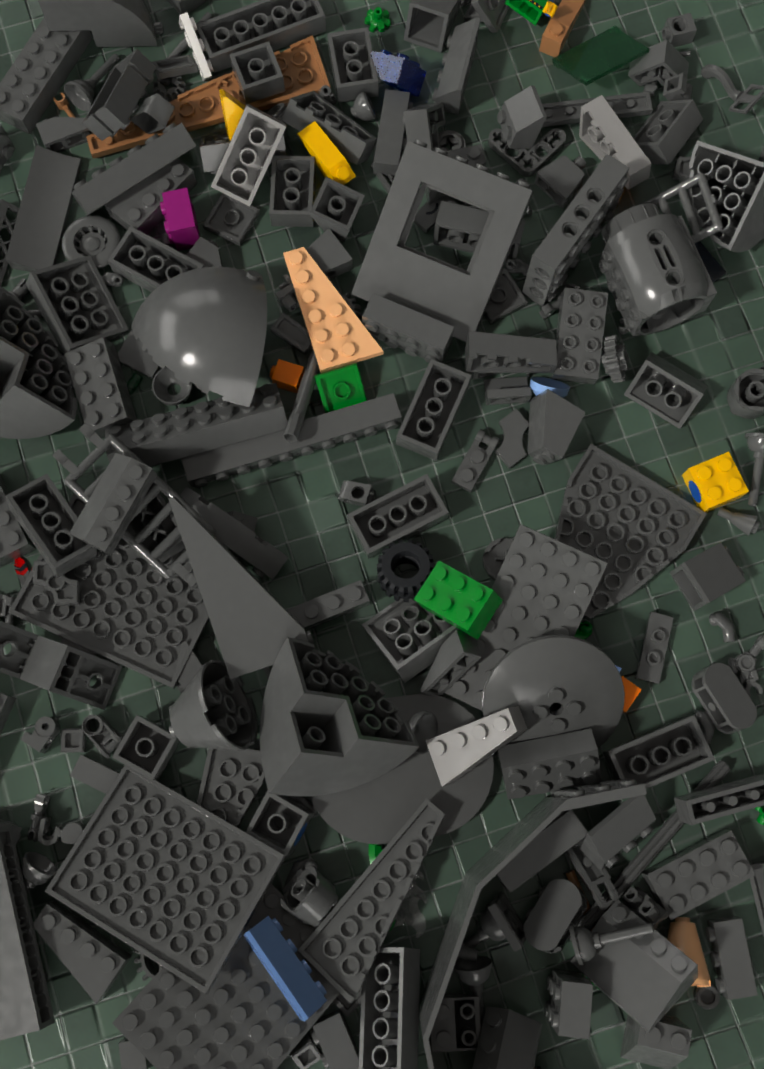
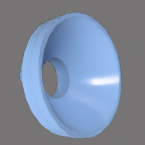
(540, 384)

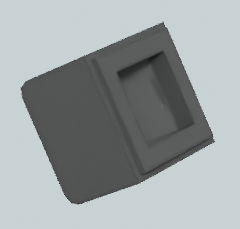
(306, 1052)

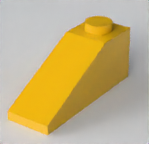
(327, 156)

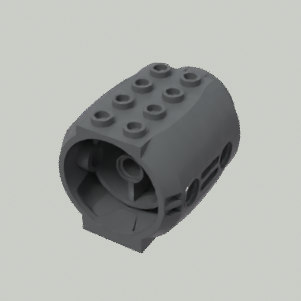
(654, 270)

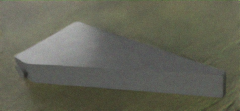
(241, 609)
(23, 986)

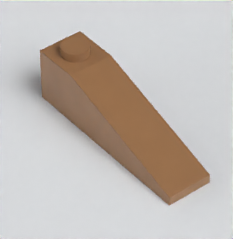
(560, 27)

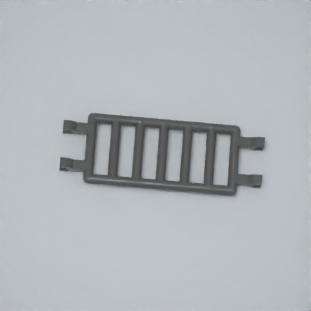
(159, 486)

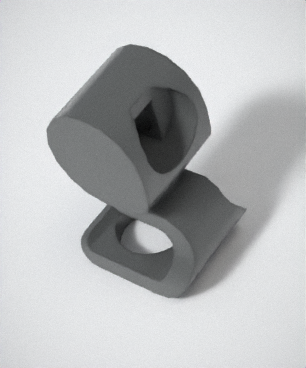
(68, 834)

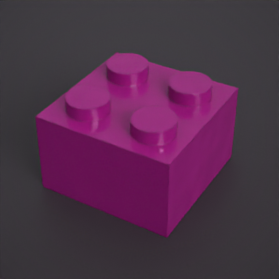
(180, 218)

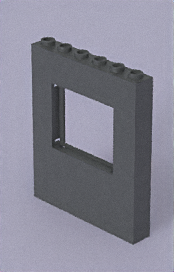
(425, 281)

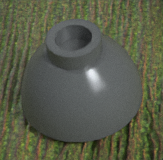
(363, 108)

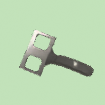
(713, 71)

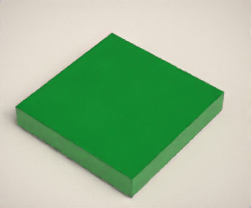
(340, 387)

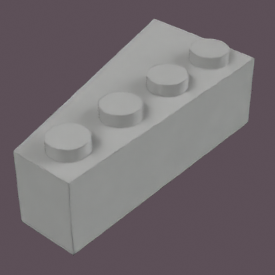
(607, 135)
(470, 744)

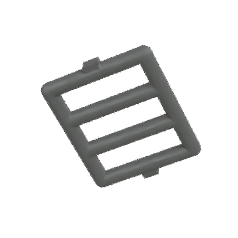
(709, 198)

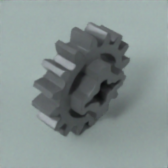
(615, 358)

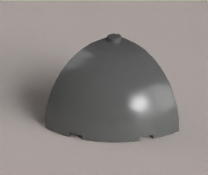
(739, 192)

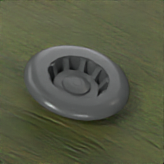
(91, 243)

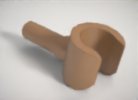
(64, 105)

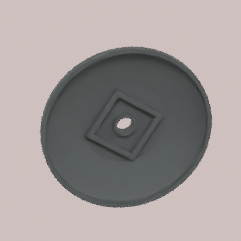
(561, 672)

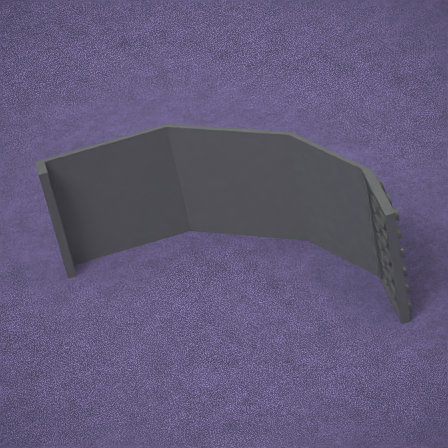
(488, 867)

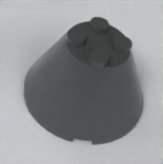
(214, 711)

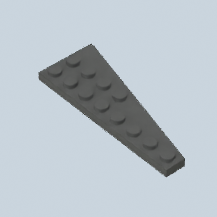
(357, 926)

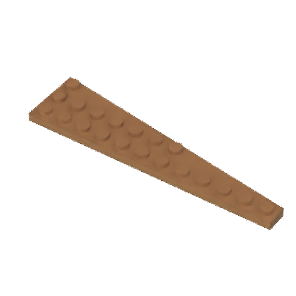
(203, 107)

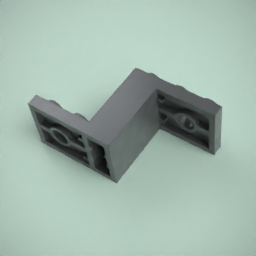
(57, 666)

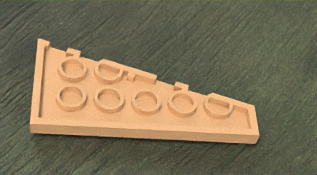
(331, 324)

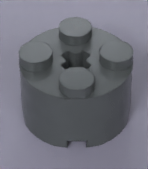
(747, 394)
(309, 896)

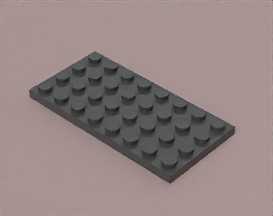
(542, 593)

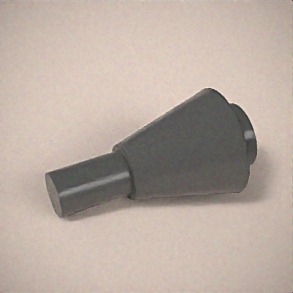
(745, 522)

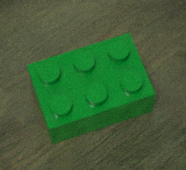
(458, 599)

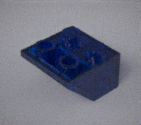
(399, 71)

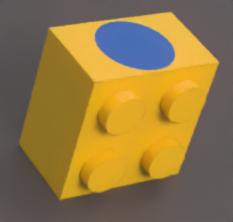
(715, 482)

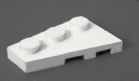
(204, 66)

